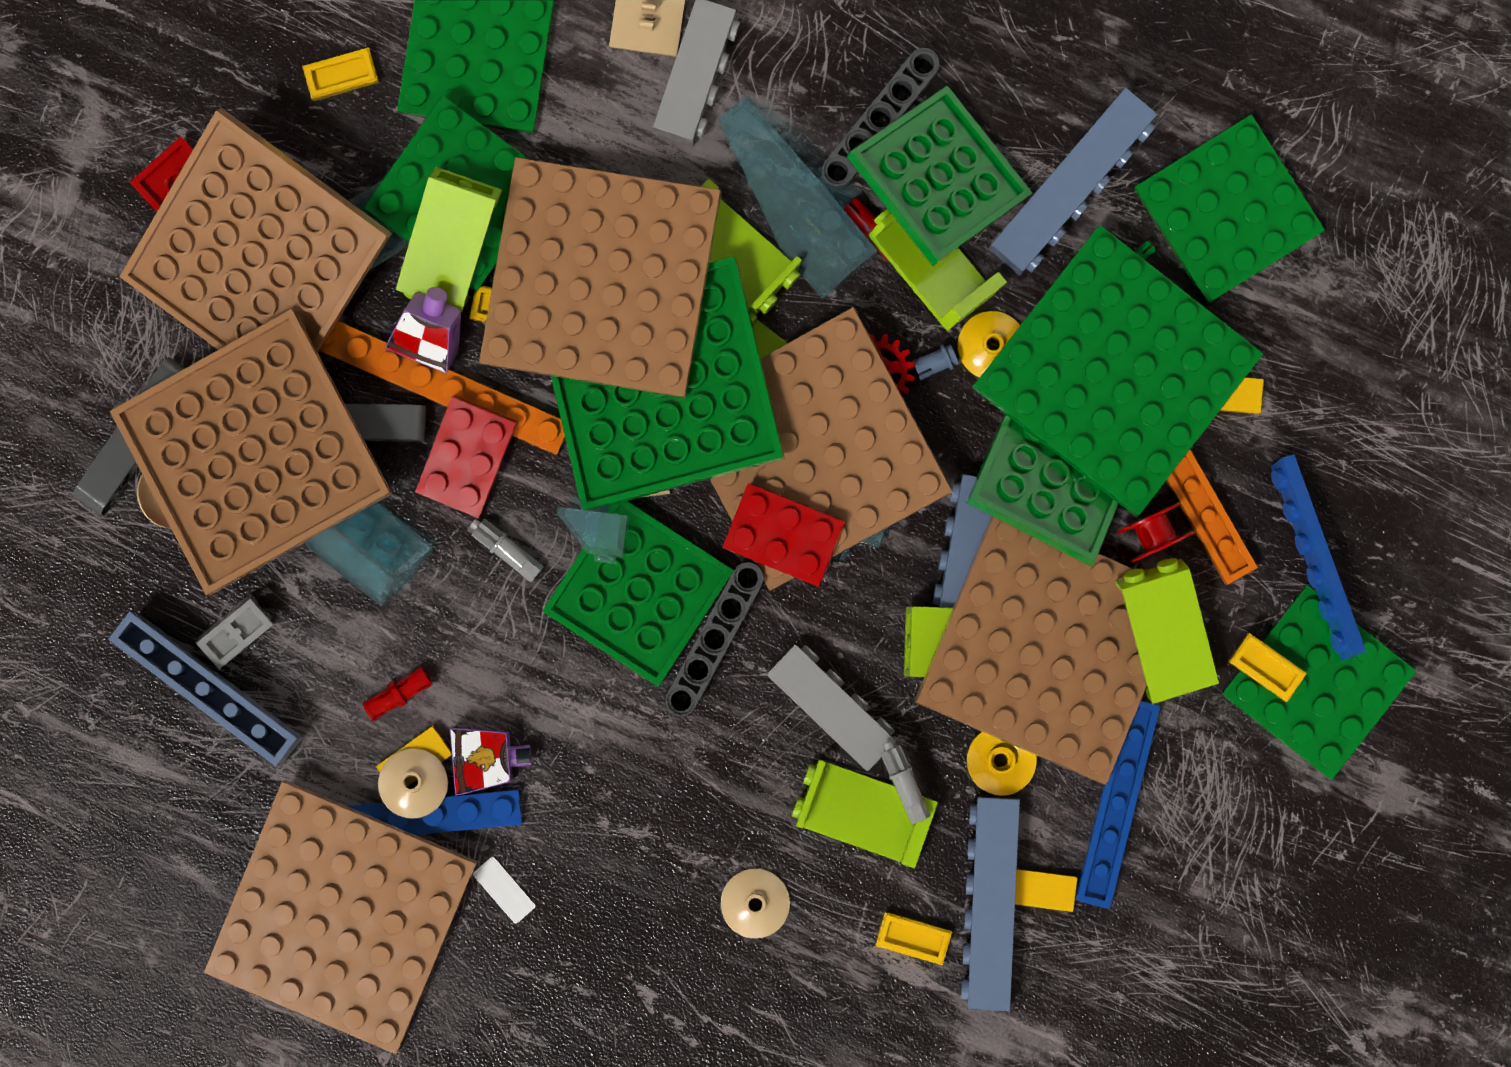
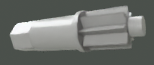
(506, 549)
(904, 782)

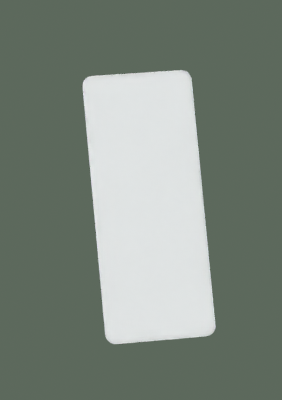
(504, 890)

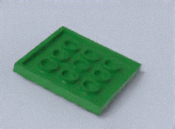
(479, 57)
(459, 145)
(939, 175)
(1229, 209)
(1041, 494)
(644, 603)
(1335, 699)

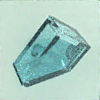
(597, 532)

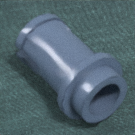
(935, 362)

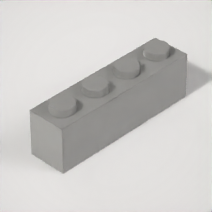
(695, 71)
(830, 707)

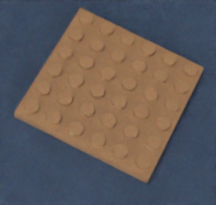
(251, 240)
(600, 277)
(842, 437)
(250, 452)
(1039, 654)
(340, 916)

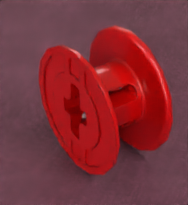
(1155, 532)

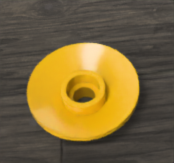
(974, 337)
(994, 779)

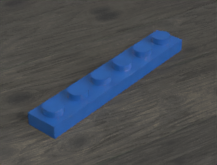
(1321, 568)
(1116, 812)
(456, 813)

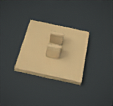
(647, 26)

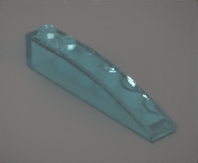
(795, 203)
(373, 552)

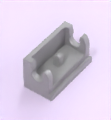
(234, 631)

